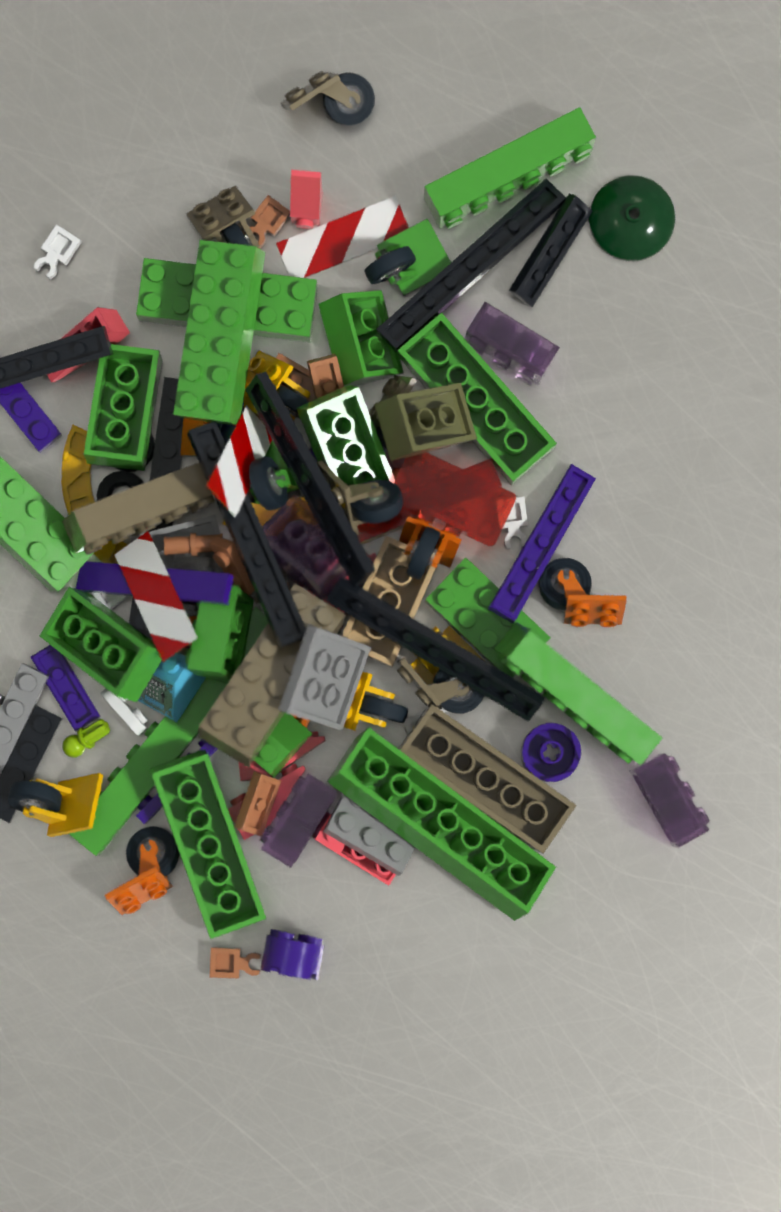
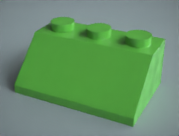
(353, 337)
(220, 637)
(282, 744)

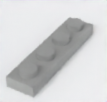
(18, 708)

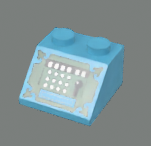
(171, 687)

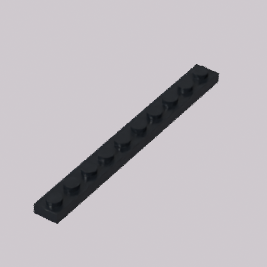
(165, 460)

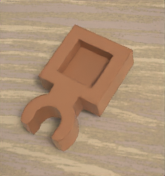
(269, 218)
(228, 963)

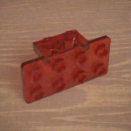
(454, 498)

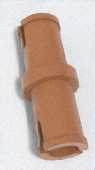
(189, 544)

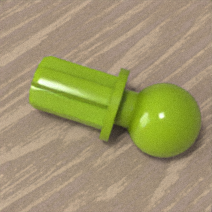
(75, 744)

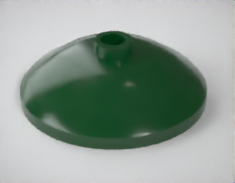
(629, 237)

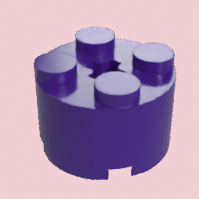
(565, 760)
(292, 956)

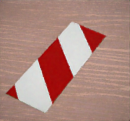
(342, 238)
(231, 475)
(155, 596)

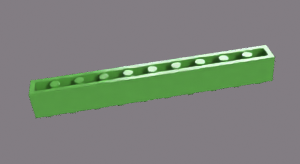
(164, 743)

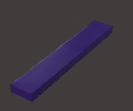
(541, 544)
(189, 584)

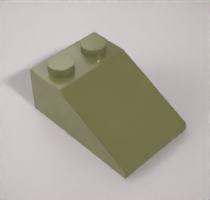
(425, 421)

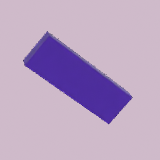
(66, 687)

